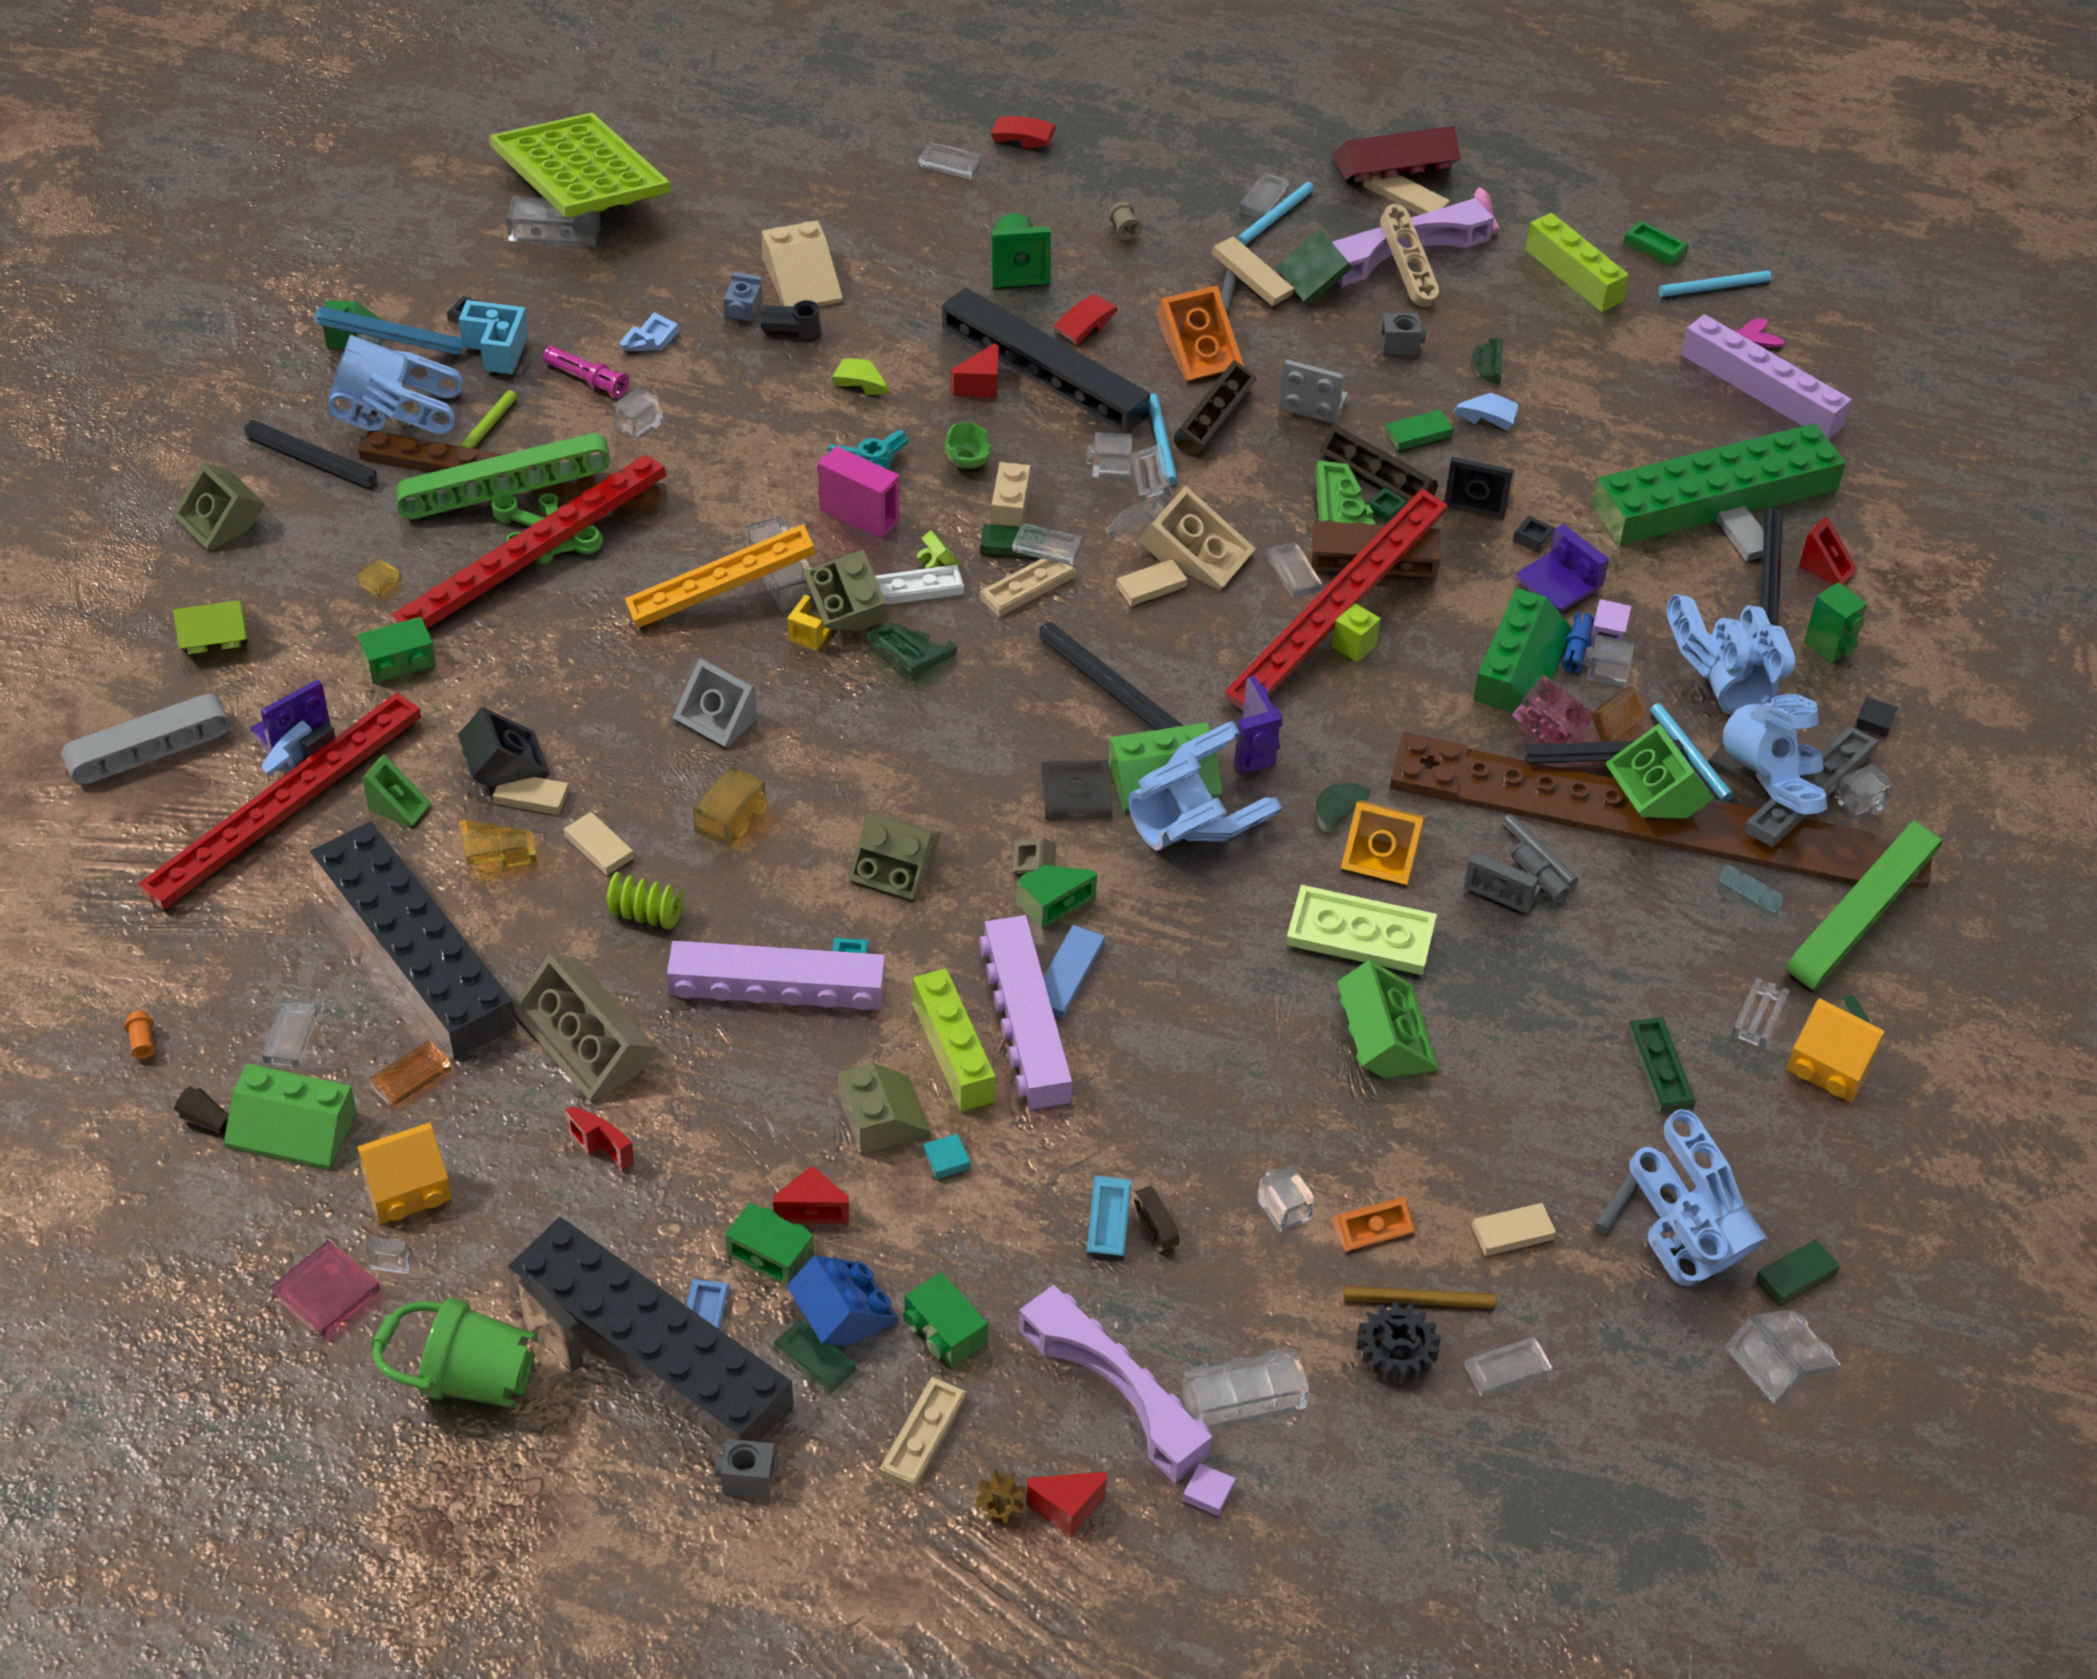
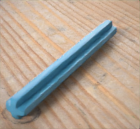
(388, 330)

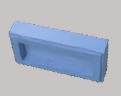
(709, 1300)

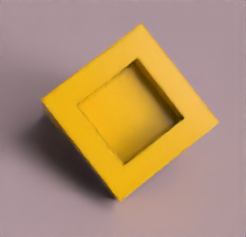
(806, 628)

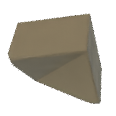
(1032, 854)

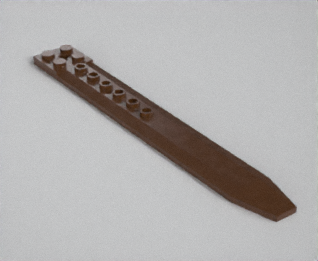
(1602, 806)

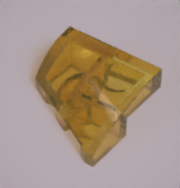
(493, 842)

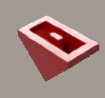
(976, 375)
(1826, 554)
(812, 1200)
(1066, 1498)

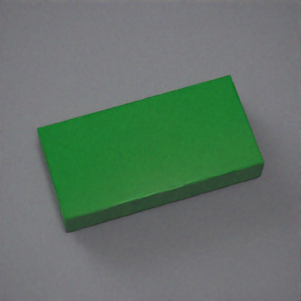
(1656, 243)
(1419, 430)

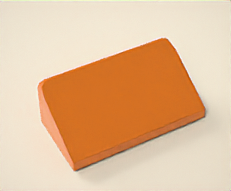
(1373, 1223)

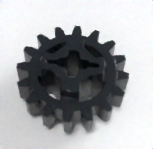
(1398, 1342)

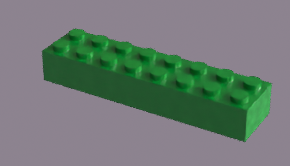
(1702, 484)

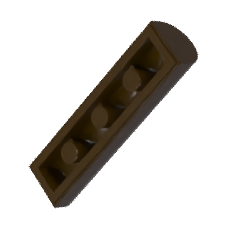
(1213, 409)
(1376, 464)

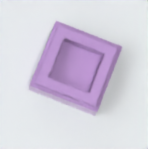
(1208, 1489)

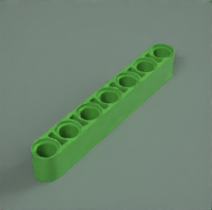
(491, 487)
(1863, 905)

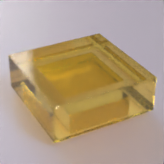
(377, 577)

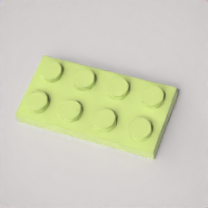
(1361, 929)

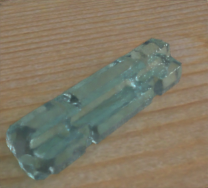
(1751, 888)

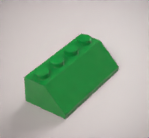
(1522, 650)

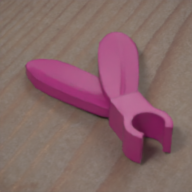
(1753, 332)

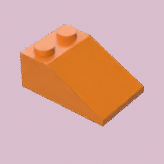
(1198, 333)

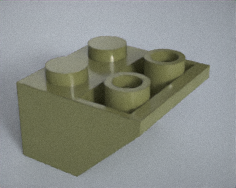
(847, 593)
(894, 855)

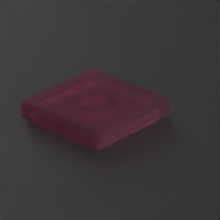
(325, 1288)

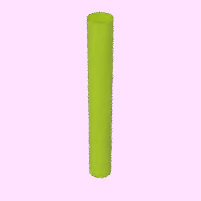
(489, 420)

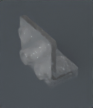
(1779, 1352)

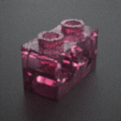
(1553, 713)

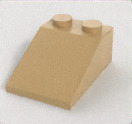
(801, 264)
(1196, 540)

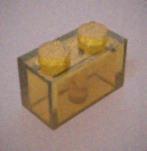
(730, 806)

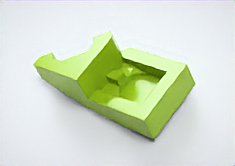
(860, 372)

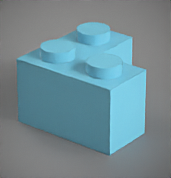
(496, 331)

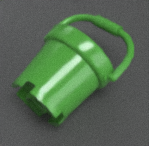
(464, 1354)

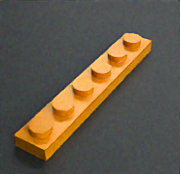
(720, 576)

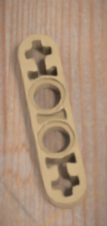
(1414, 254)

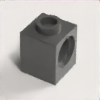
(1402, 334)
(751, 1482)

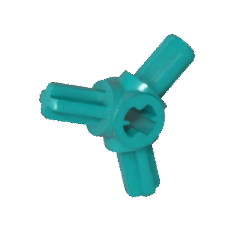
(878, 451)

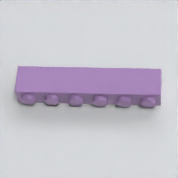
(1765, 376)
(776, 975)
(1026, 1012)

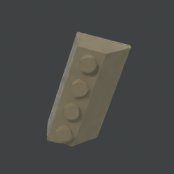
(582, 1026)

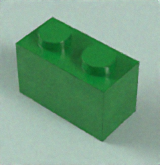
(1835, 622)
(396, 649)
(769, 1243)
(945, 1320)

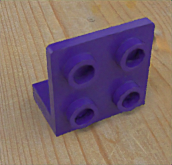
(1567, 572)
(281, 716)

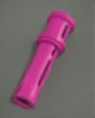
(597, 375)

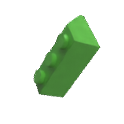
(1144, 752)
(1659, 777)
(1386, 1022)
(289, 1116)

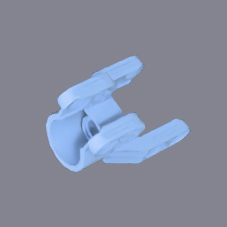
(374, 379)
(1737, 657)
(1750, 741)
(1179, 806)
(1710, 1220)

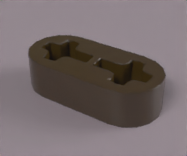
(1155, 1218)

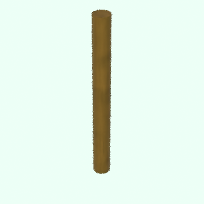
(1419, 1297)

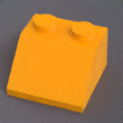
(1383, 842)
(1835, 1050)
(404, 1173)

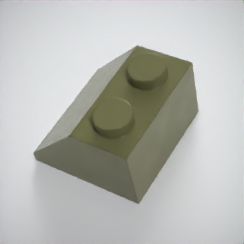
(217, 506)
(880, 1107)

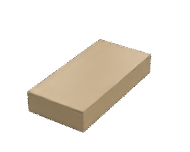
(1151, 582)
(533, 795)
(598, 843)
(1513, 1229)

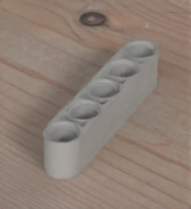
(145, 739)

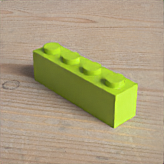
(1576, 262)
(953, 1040)

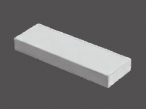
(920, 584)

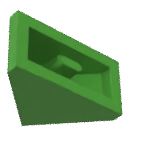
(393, 794)

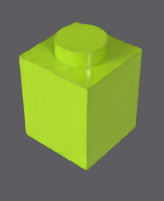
(1356, 632)

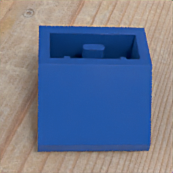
(841, 1300)

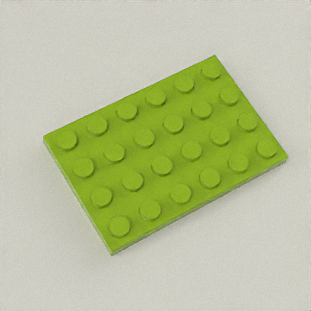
(579, 164)

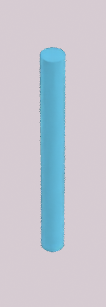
(1276, 213)
(1714, 283)
(1161, 436)
(1692, 752)

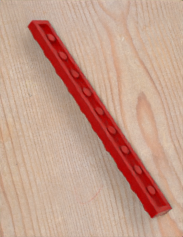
(533, 542)
(1340, 594)
(278, 801)

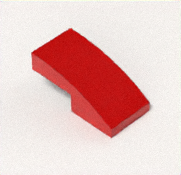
(1028, 130)
(1084, 317)
(596, 1133)

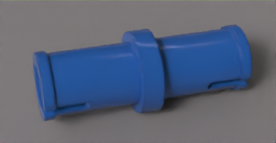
(1577, 642)

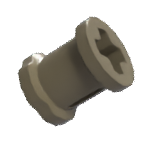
(1127, 225)

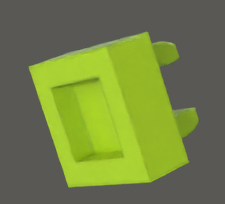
(937, 551)

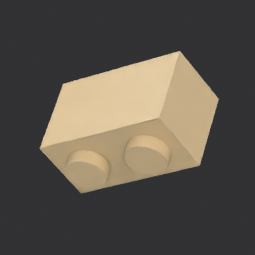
(1010, 494)

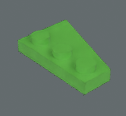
(1340, 494)

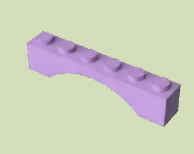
(1454, 225)
(1063, 1331)

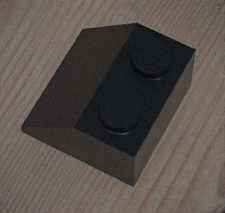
(1479, 487)
(501, 750)

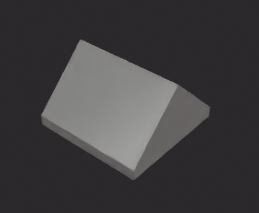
(717, 704)

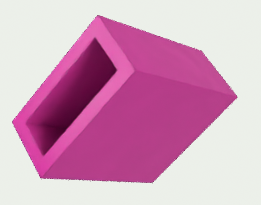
(858, 492)

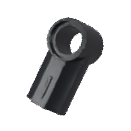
(800, 319)

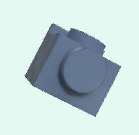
(743, 296)

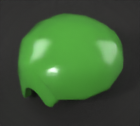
(967, 445)

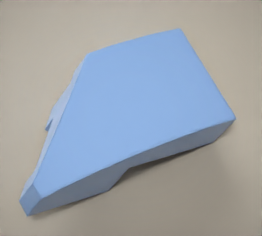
(651, 336)
(1491, 408)
(287, 751)

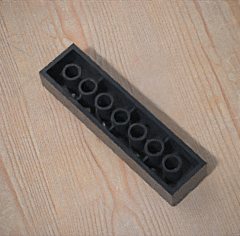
(413, 940)
(656, 1337)

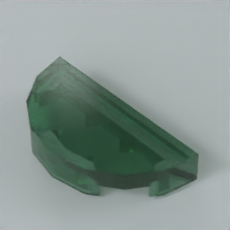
(1488, 360)
(1337, 803)

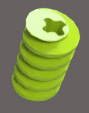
(644, 903)

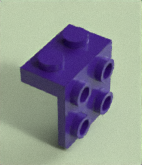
(1258, 729)

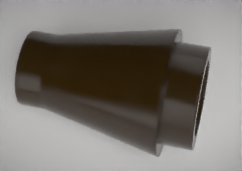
(200, 1109)

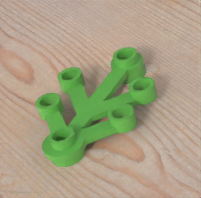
(585, 541)

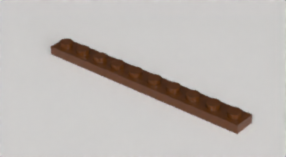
(437, 456)

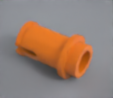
(139, 1029)

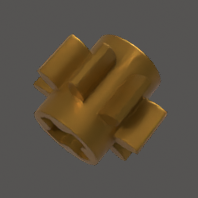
(992, 1502)

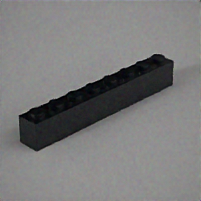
(1046, 360)

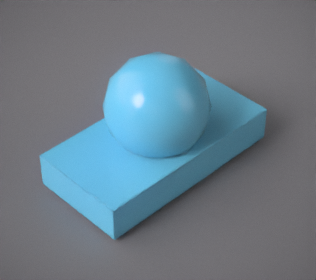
(1109, 1215)

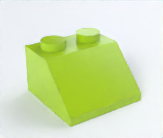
(211, 625)

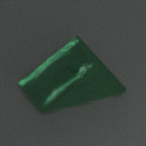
(909, 648)

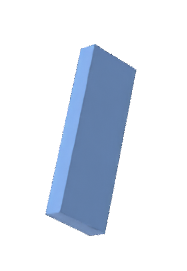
(1071, 967)

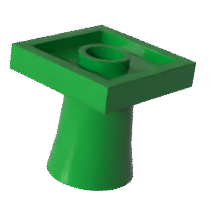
(1020, 252)

